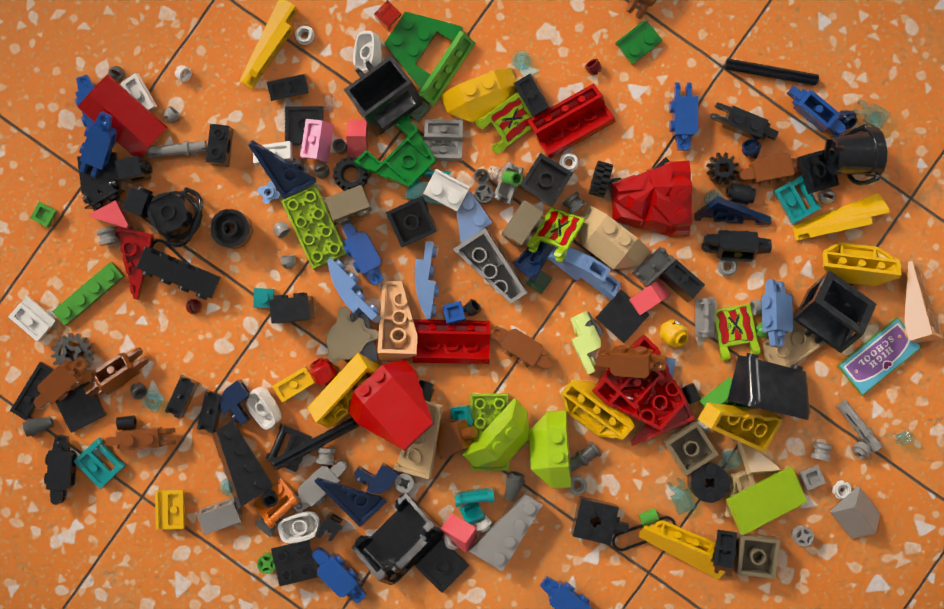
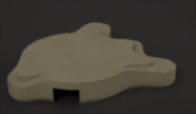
(348, 337)

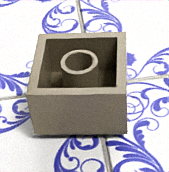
(348, 205)
(522, 223)
(690, 447)
(756, 555)

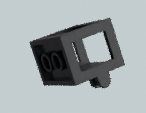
(383, 95)
(833, 310)

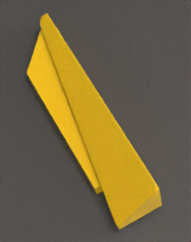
(270, 42)
(843, 218)
(683, 545)

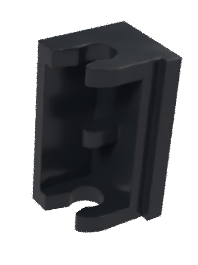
(288, 87)
(532, 95)
(682, 281)
(181, 396)
(210, 412)
(331, 523)
(725, 552)

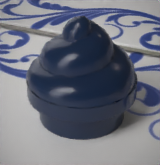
(848, 118)
(751, 148)

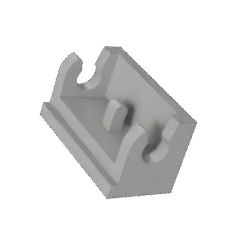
(219, 516)

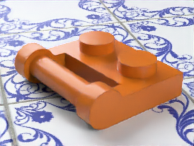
(283, 492)

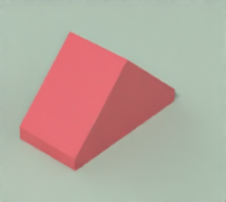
(356, 137)
(113, 214)
(649, 297)
(459, 532)

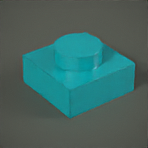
(262, 297)
(462, 412)
(472, 513)

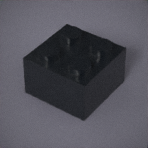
(545, 180)
(412, 221)
(292, 309)

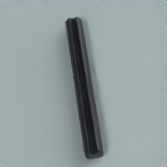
(771, 71)
(314, 443)

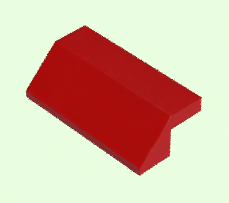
(132, 121)
(571, 121)
(454, 343)

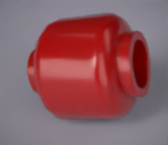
(322, 371)

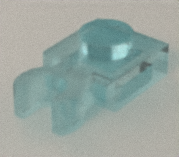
(873, 115)
(682, 498)

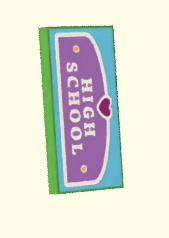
(878, 356)

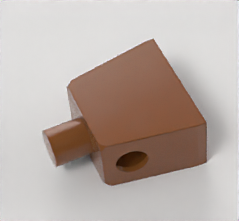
(454, 436)

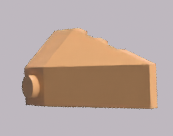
(919, 320)
(396, 328)

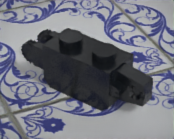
(744, 123)
(736, 245)
(60, 469)

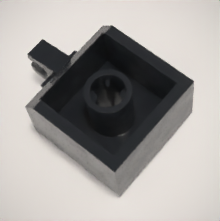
(602, 530)

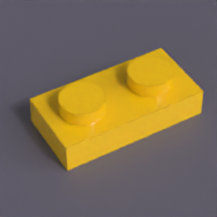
(293, 384)

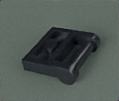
(297, 438)

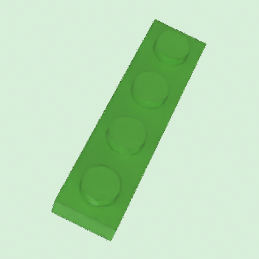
(446, 68)
(88, 293)

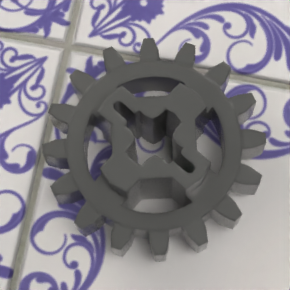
(68, 347)

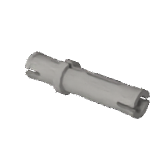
(186, 148)
(860, 427)

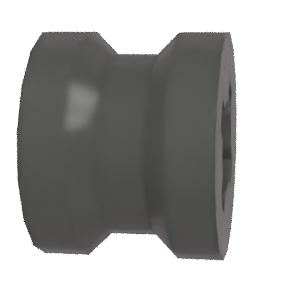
(484, 190)
(574, 203)

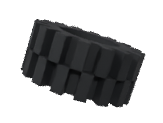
(339, 174)
(601, 179)

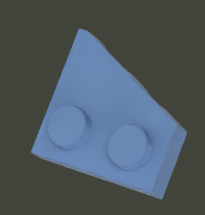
(471, 217)

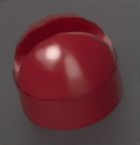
(593, 67)
(197, 305)

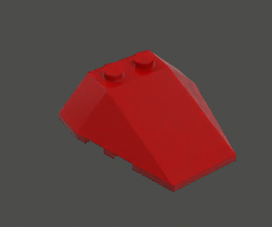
(392, 404)

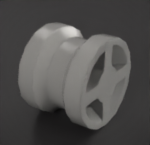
(107, 236)
(821, 451)
(326, 455)
(403, 479)
(806, 537)

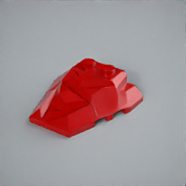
(656, 200)
(648, 399)

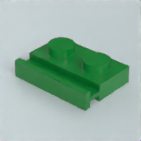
(638, 42)

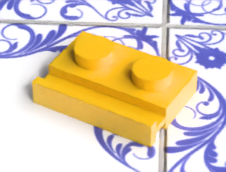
(170, 509)

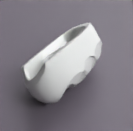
(367, 48)
(263, 408)
(299, 527)

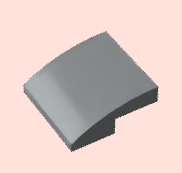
(444, 139)

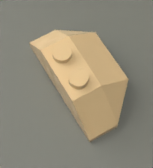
(611, 241)

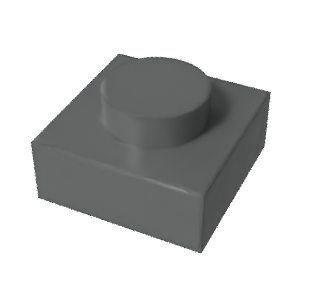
(266, 529)

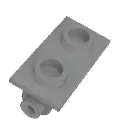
(505, 192)
(704, 317)

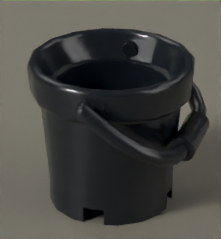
(858, 153)
(176, 215)

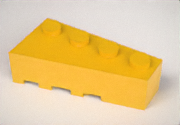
(335, 399)

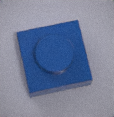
(454, 313)

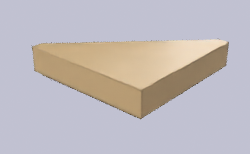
(755, 461)

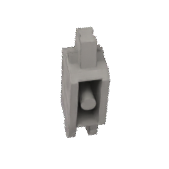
(311, 493)

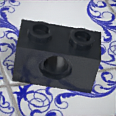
(219, 145)
(133, 169)
(138, 201)

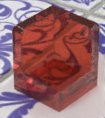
(387, 15)

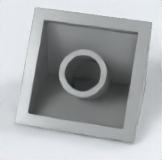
(856, 514)

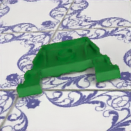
(412, 38)
(406, 162)

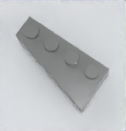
(490, 262)
(504, 536)

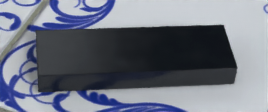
(24, 404)

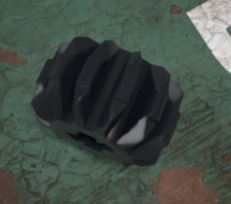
(722, 176)

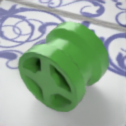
(265, 565)

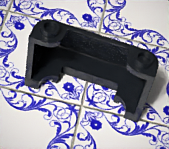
(770, 387)
(399, 541)

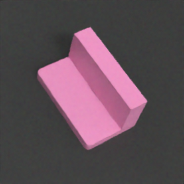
(317, 140)

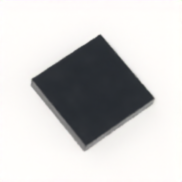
(295, 121)
(108, 172)
(815, 172)
(621, 317)
(80, 409)
(441, 565)

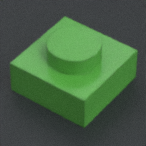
(44, 214)

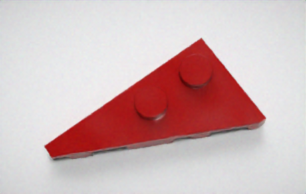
(132, 247)
(682, 417)

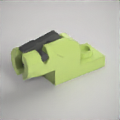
(587, 339)

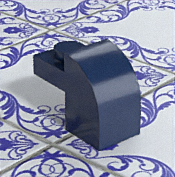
(231, 401)
(380, 482)

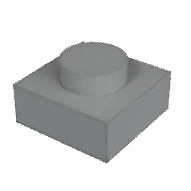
(812, 477)

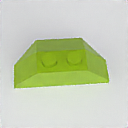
(501, 438)
(551, 449)

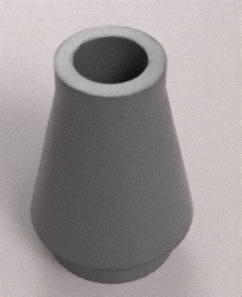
(37, 425)
(513, 485)

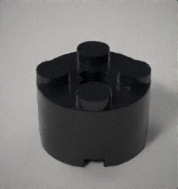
(220, 228)
(719, 482)

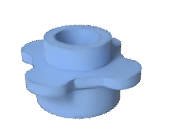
(273, 195)

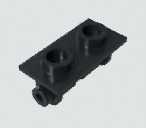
(109, 193)

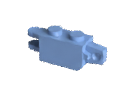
(776, 312)

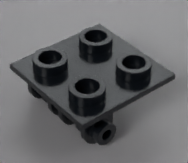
(294, 562)

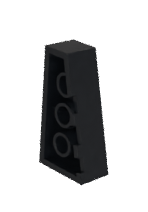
(178, 272)
(240, 465)

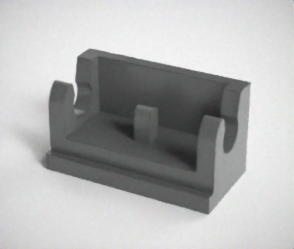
(653, 266)

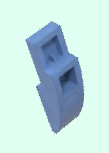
(583, 266)
(426, 288)
(348, 289)

